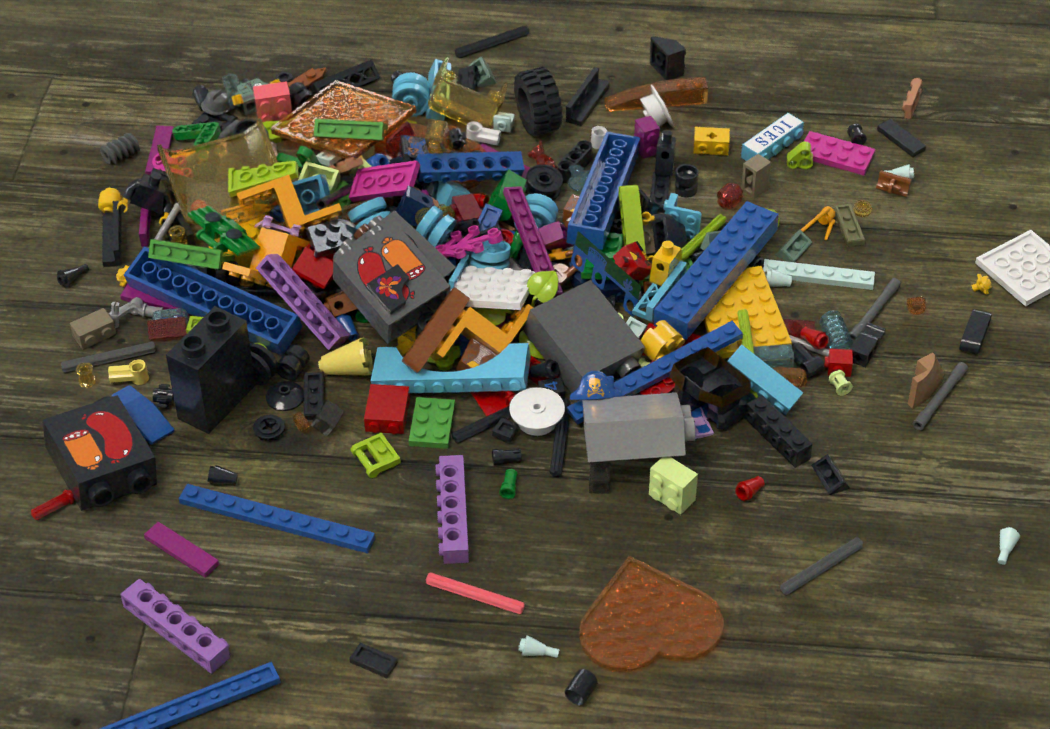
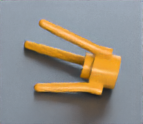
(824, 217)

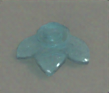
(578, 177)

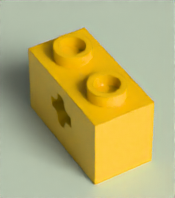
(711, 141)

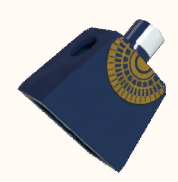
(414, 206)

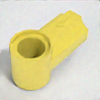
(134, 372)

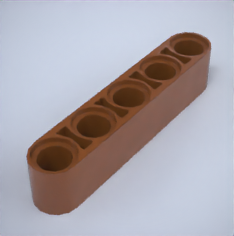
(435, 330)

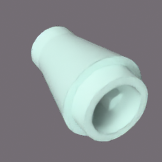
(777, 278)

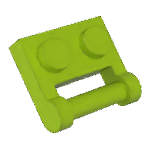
(381, 452)

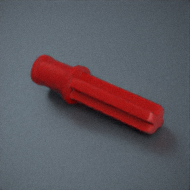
(53, 504)

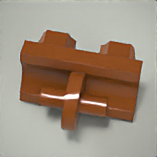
(893, 183)

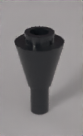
(67, 276)

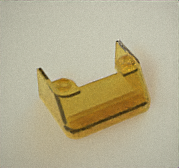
(461, 102)

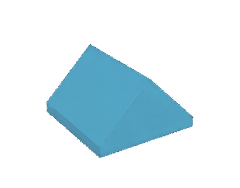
(447, 190)

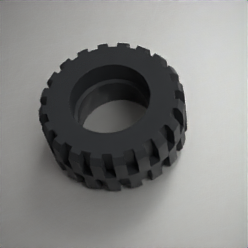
(538, 101)

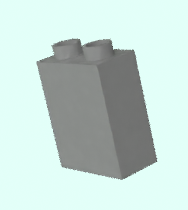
(636, 427)

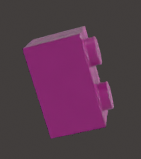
(648, 131)
(555, 236)

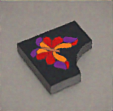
(389, 287)

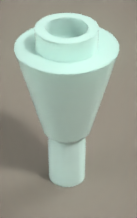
(904, 171)
(1008, 540)
(532, 647)

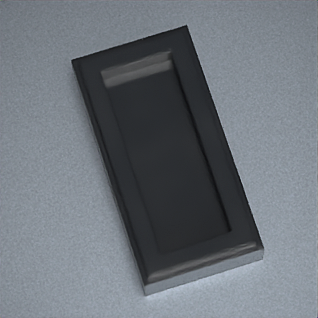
(373, 660)

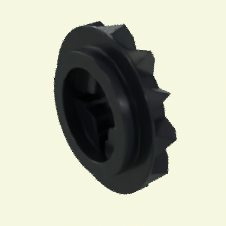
(271, 421)

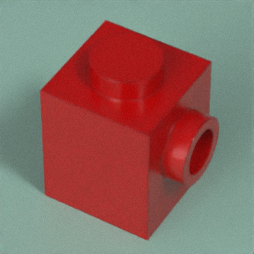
(839, 360)

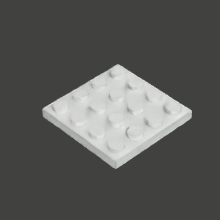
(1020, 266)
(494, 287)

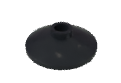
(285, 396)

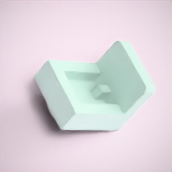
(503, 121)

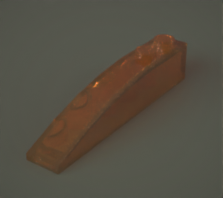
(672, 92)

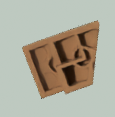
(926, 382)

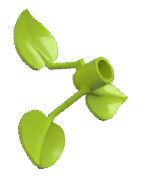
(542, 286)

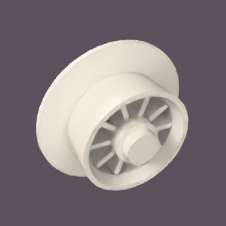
(656, 108)
(537, 410)

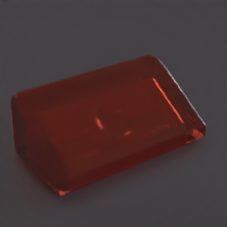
(392, 142)

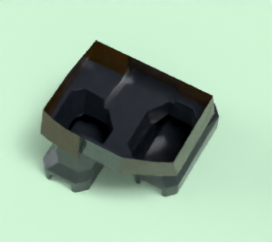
(712, 380)

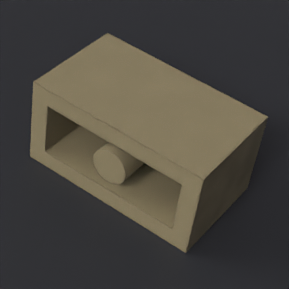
(756, 175)
(92, 328)

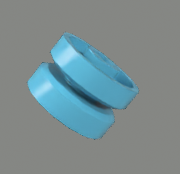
(413, 90)
(542, 208)
(367, 211)
(435, 228)
(493, 256)

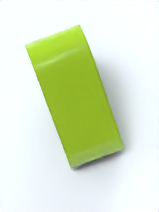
(800, 156)

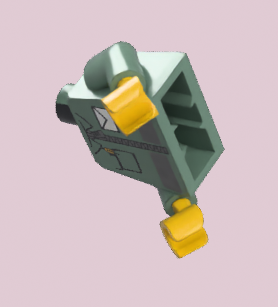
(245, 94)

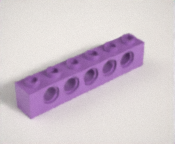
(303, 301)
(452, 509)
(175, 625)

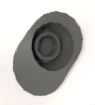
(217, 103)

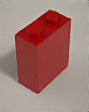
(387, 409)

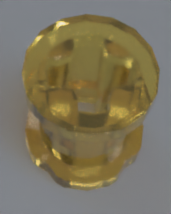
(177, 237)
(87, 370)

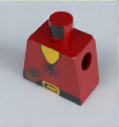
(633, 261)

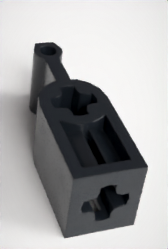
(866, 344)

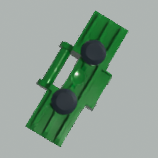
(216, 226)

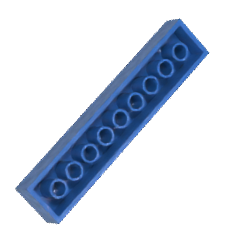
(600, 194)
(717, 268)
(199, 293)

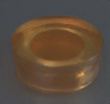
(301, 422)

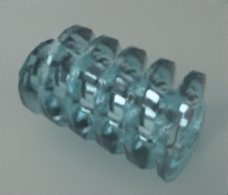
(836, 330)

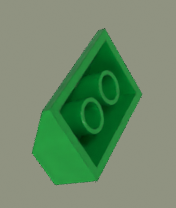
(498, 199)

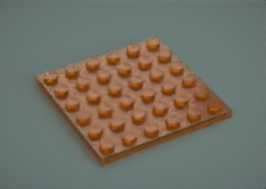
(342, 102)

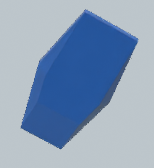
(145, 415)

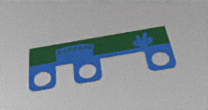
(605, 267)

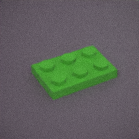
(432, 422)

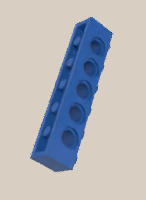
(461, 162)

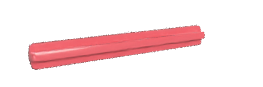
(475, 593)

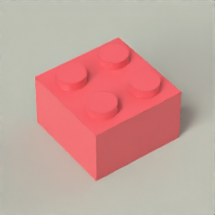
(272, 101)

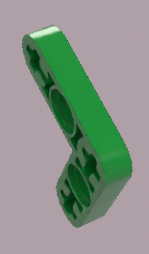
(201, 132)
(303, 154)

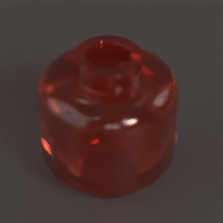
(729, 195)

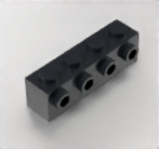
(778, 431)

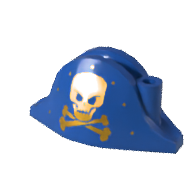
(595, 386)

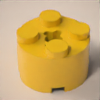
(661, 340)

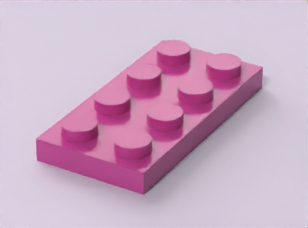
(840, 153)
(383, 180)

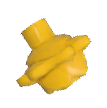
(120, 276)
(982, 284)

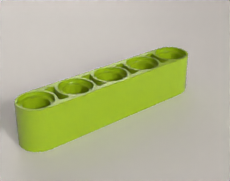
(631, 215)

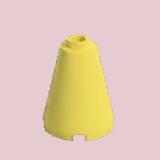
(348, 360)

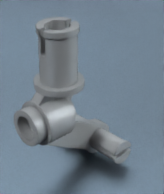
(135, 307)

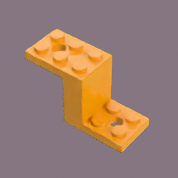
(288, 203)
(270, 243)
(474, 325)

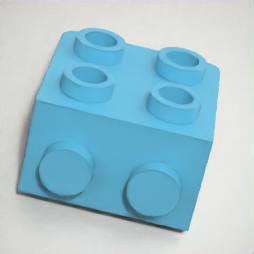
(689, 218)

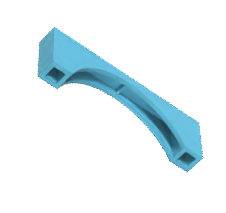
(502, 373)

